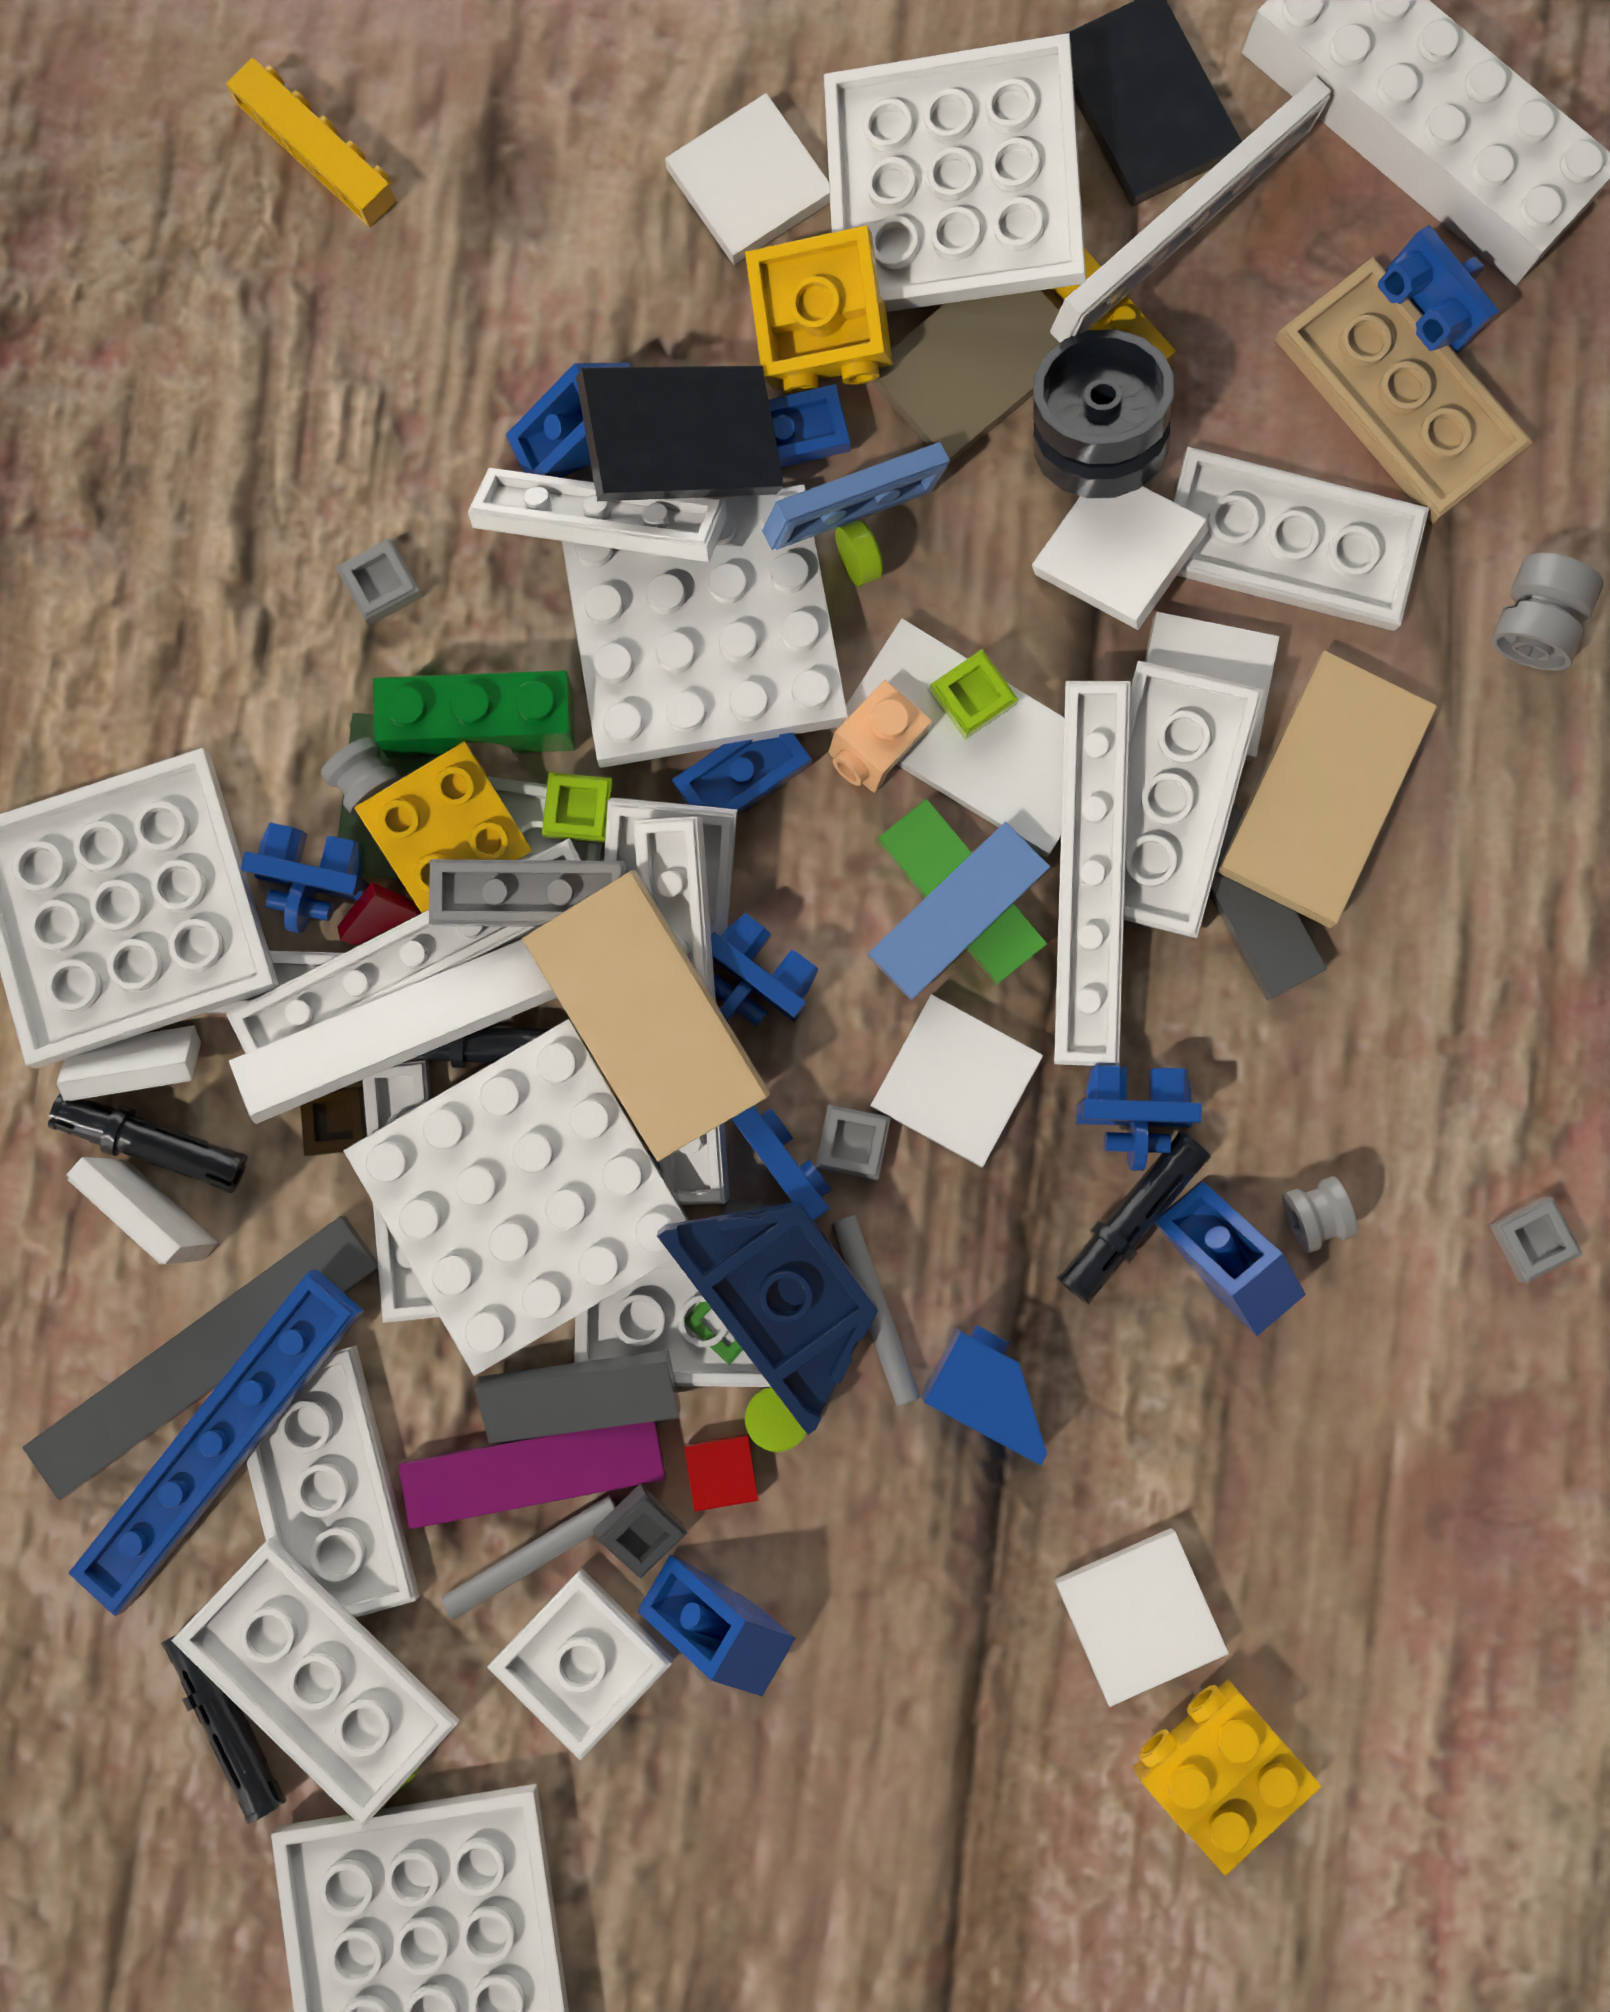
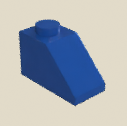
(552, 433)
(1232, 1258)
(986, 1392)
(716, 1627)

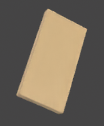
(1406, 404)
(1327, 789)
(646, 1015)

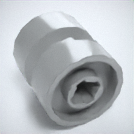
(1551, 601)

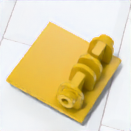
(441, 814)

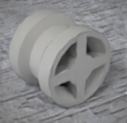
(358, 772)
(1320, 1214)

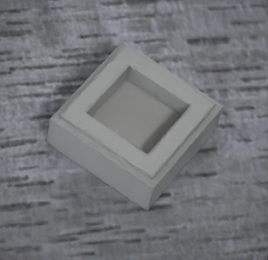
(379, 581)
(853, 1142)
(1535, 1239)

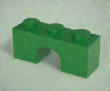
(441, 711)

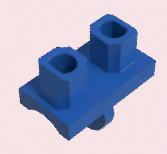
(1441, 289)
(280, 863)
(782, 989)
(1167, 1107)

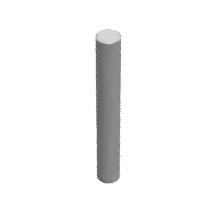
(883, 1327)
(527, 1559)

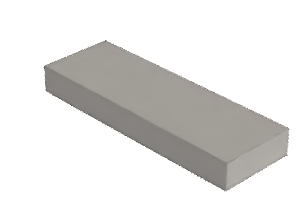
(512, 890)

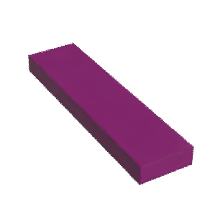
(529, 1472)

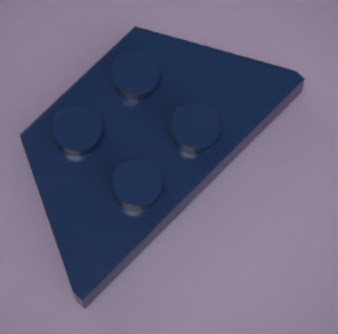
(779, 1297)

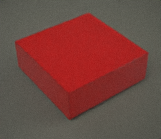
(721, 1472)

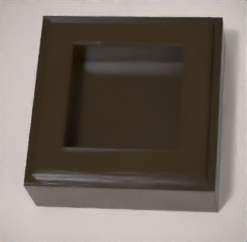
(333, 1121)

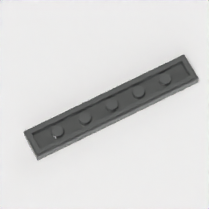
(188, 1363)

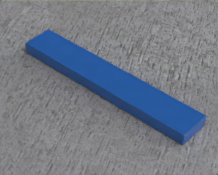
(216, 1442)

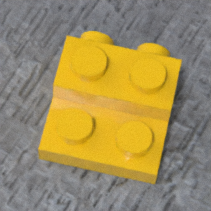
(819, 310)
(1224, 1775)

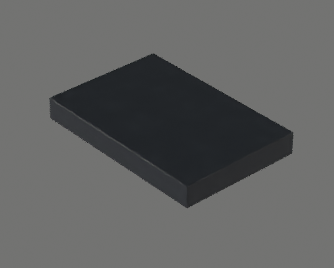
(1148, 99)
(679, 432)

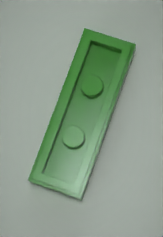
(927, 854)

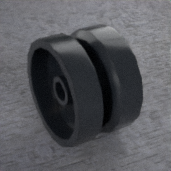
(1102, 413)

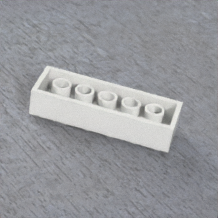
(1438, 119)

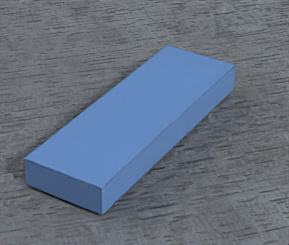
(855, 496)
(958, 911)

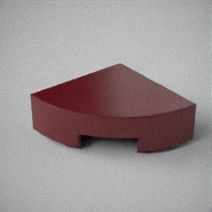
(375, 914)

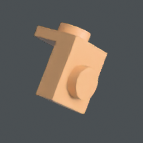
(877, 736)

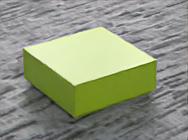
(973, 694)
(576, 807)

